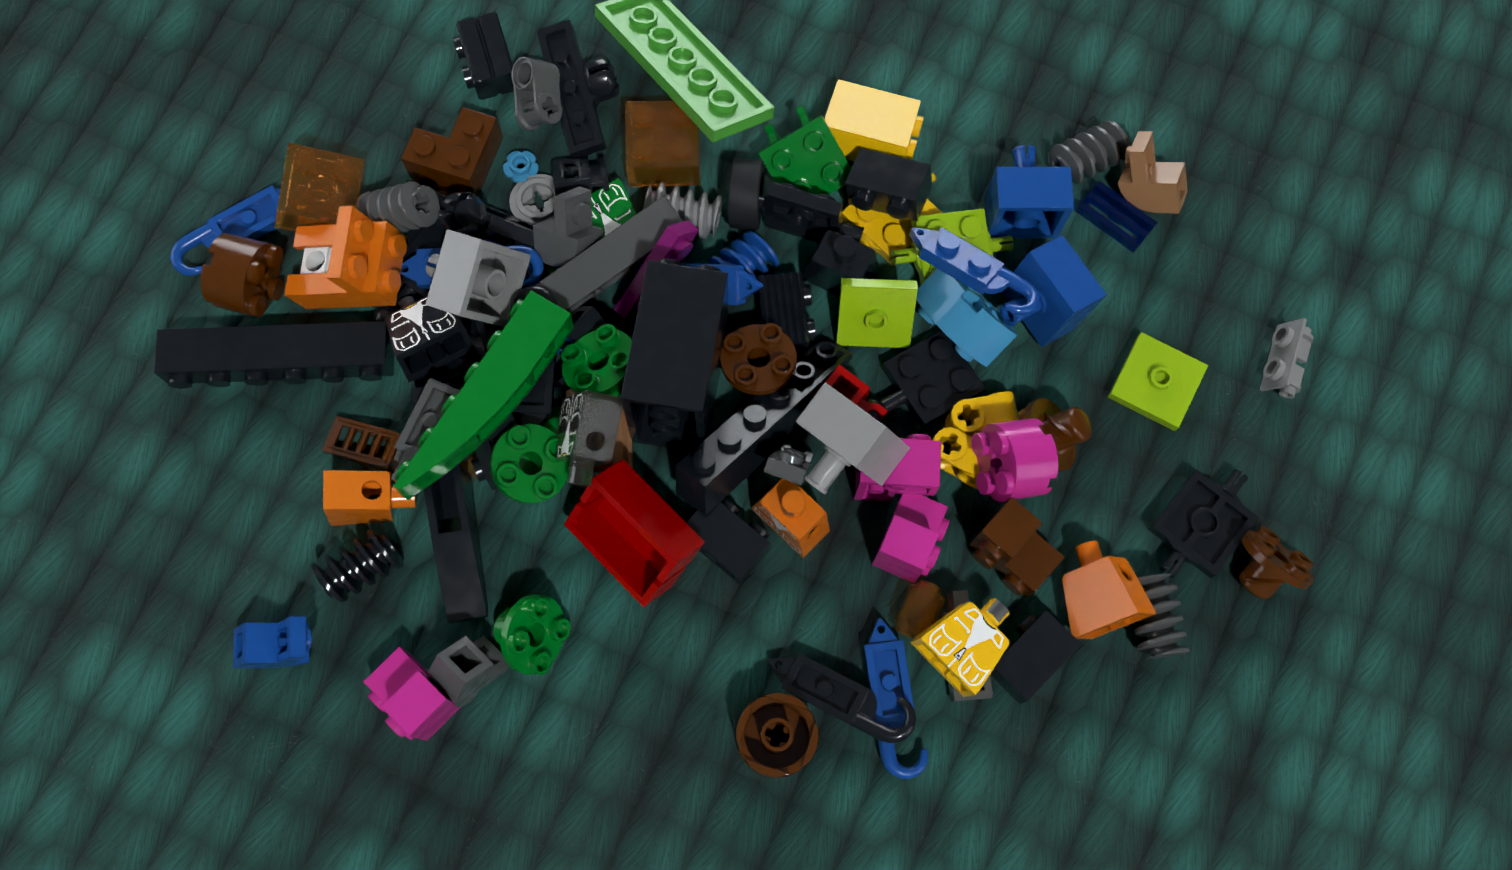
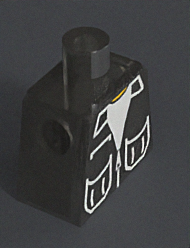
(587, 433)

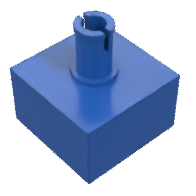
(1028, 198)
(1064, 287)

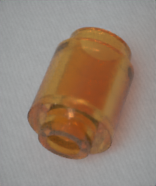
(919, 608)

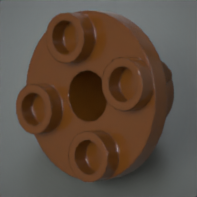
(758, 359)
(1066, 427)
(1273, 565)

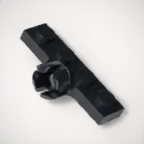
(581, 86)
(468, 215)

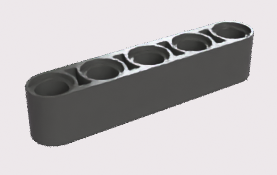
(610, 257)

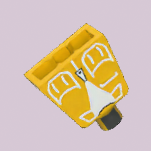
(965, 644)

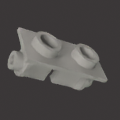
(1289, 344)

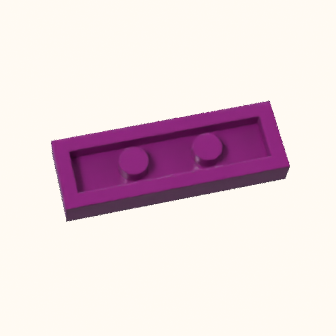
(673, 245)

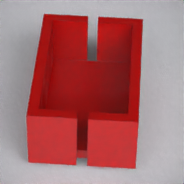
(633, 532)

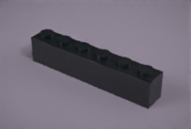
(274, 353)

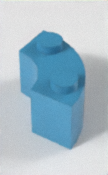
(964, 317)

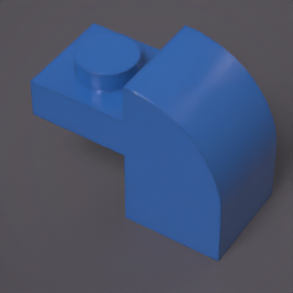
(272, 644)

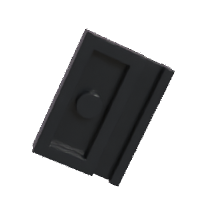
(578, 171)

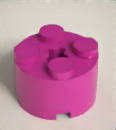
(1015, 459)

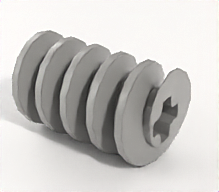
(699, 212)

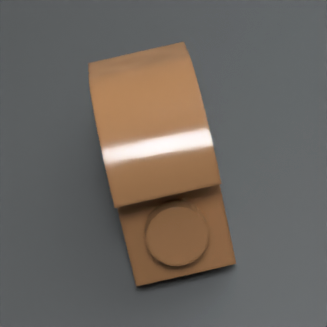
(1152, 184)

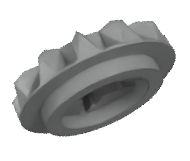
(523, 196)

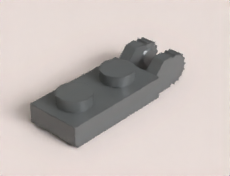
(790, 464)

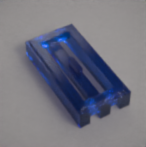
(1120, 212)

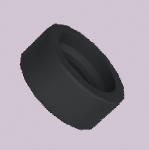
(744, 194)

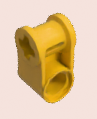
(981, 412)
(961, 459)

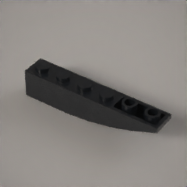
(754, 430)
(456, 541)

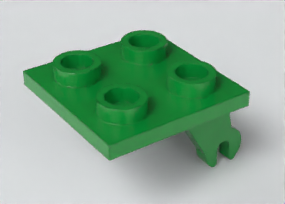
(806, 157)

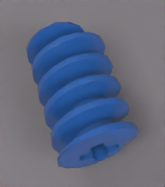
(750, 252)

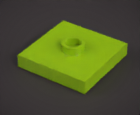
(876, 312)
(1158, 381)

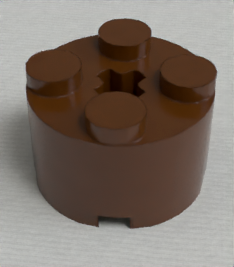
(242, 275)
(797, 725)

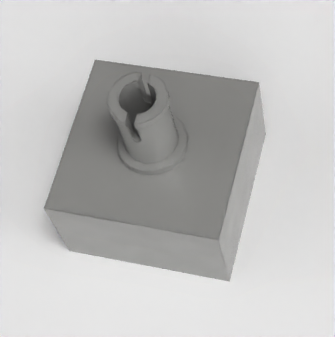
(476, 278)
(850, 439)

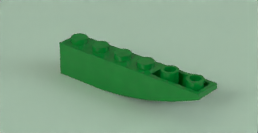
(490, 391)

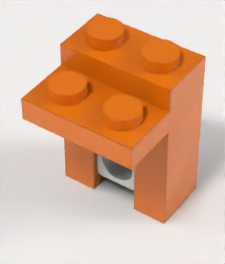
(348, 263)

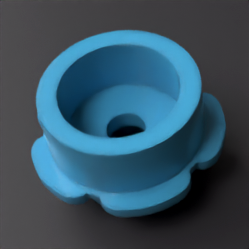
(514, 159)

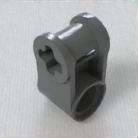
(537, 90)

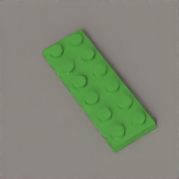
(686, 66)

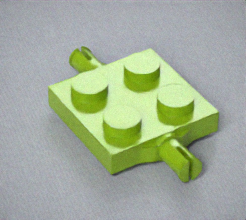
(966, 224)

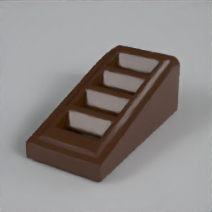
(380, 434)

